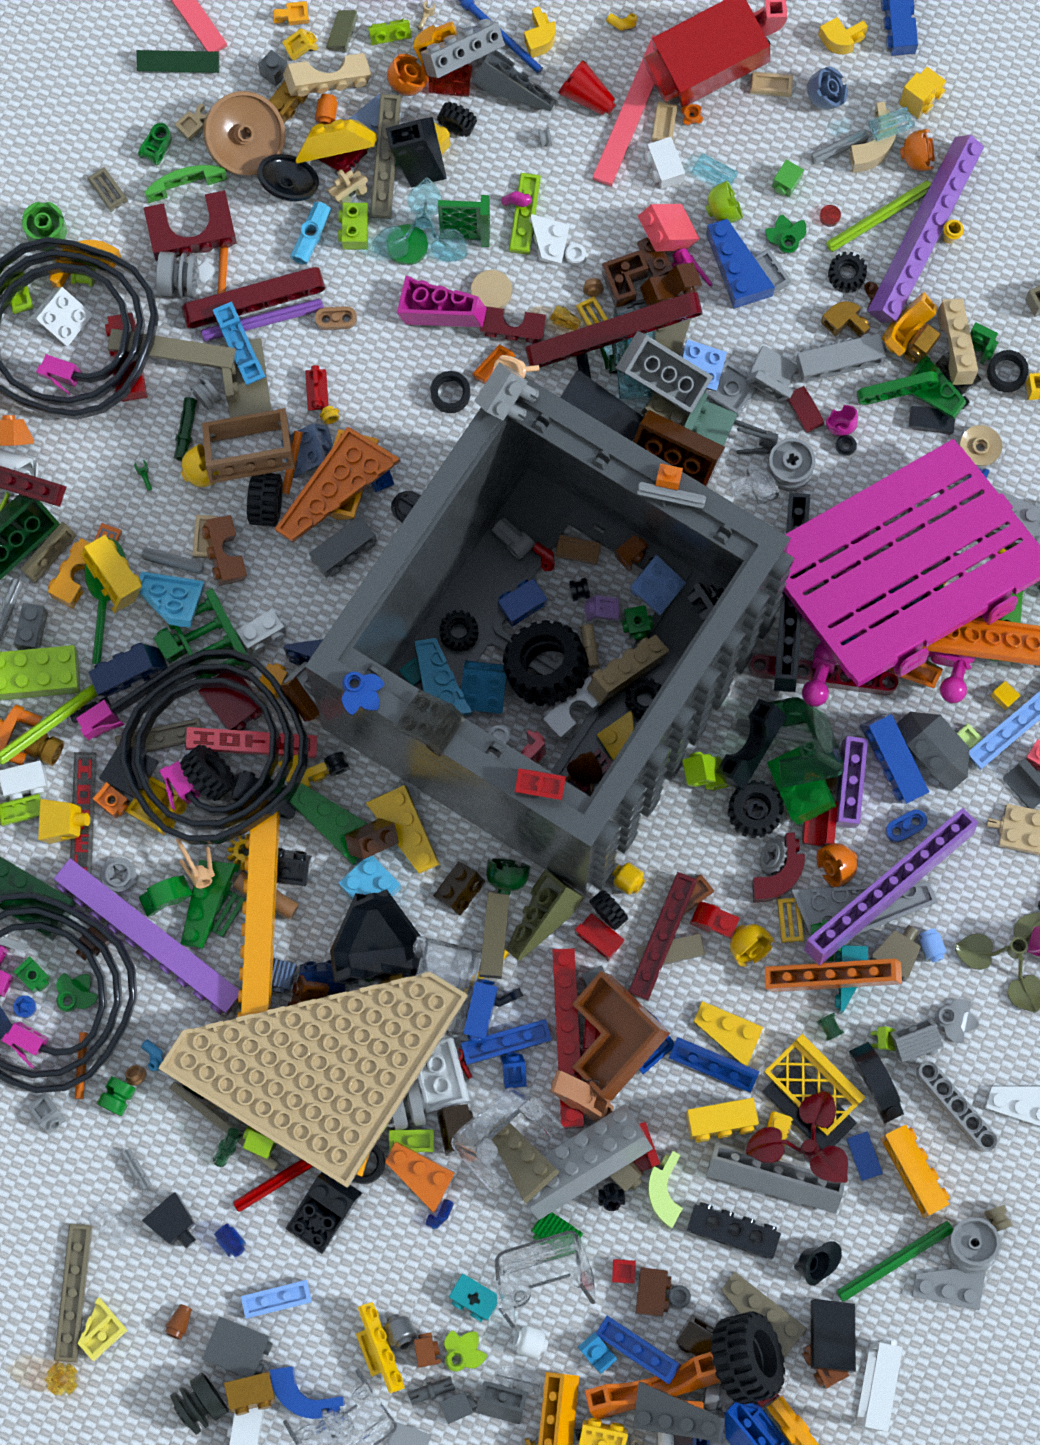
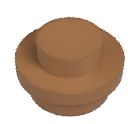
(593, 287)
(135, 1075)

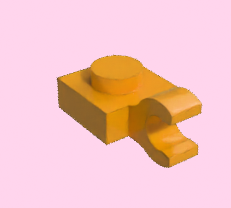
(295, 13)

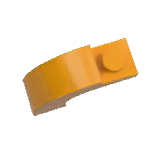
(59, 279)
(909, 321)

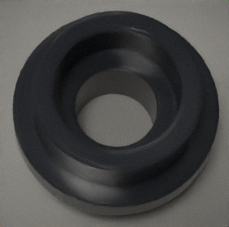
(846, 439)

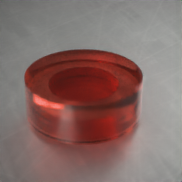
(830, 215)

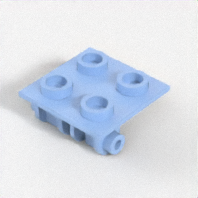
(707, 359)
(657, 585)

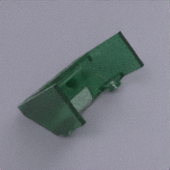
(817, 758)

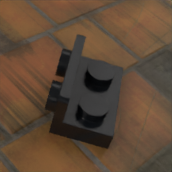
(293, 867)

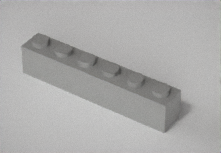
(774, 1178)

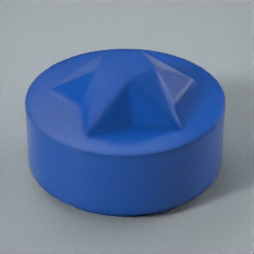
(24, 1006)

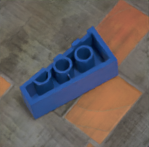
(901, 27)

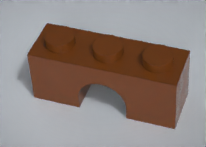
(226, 568)

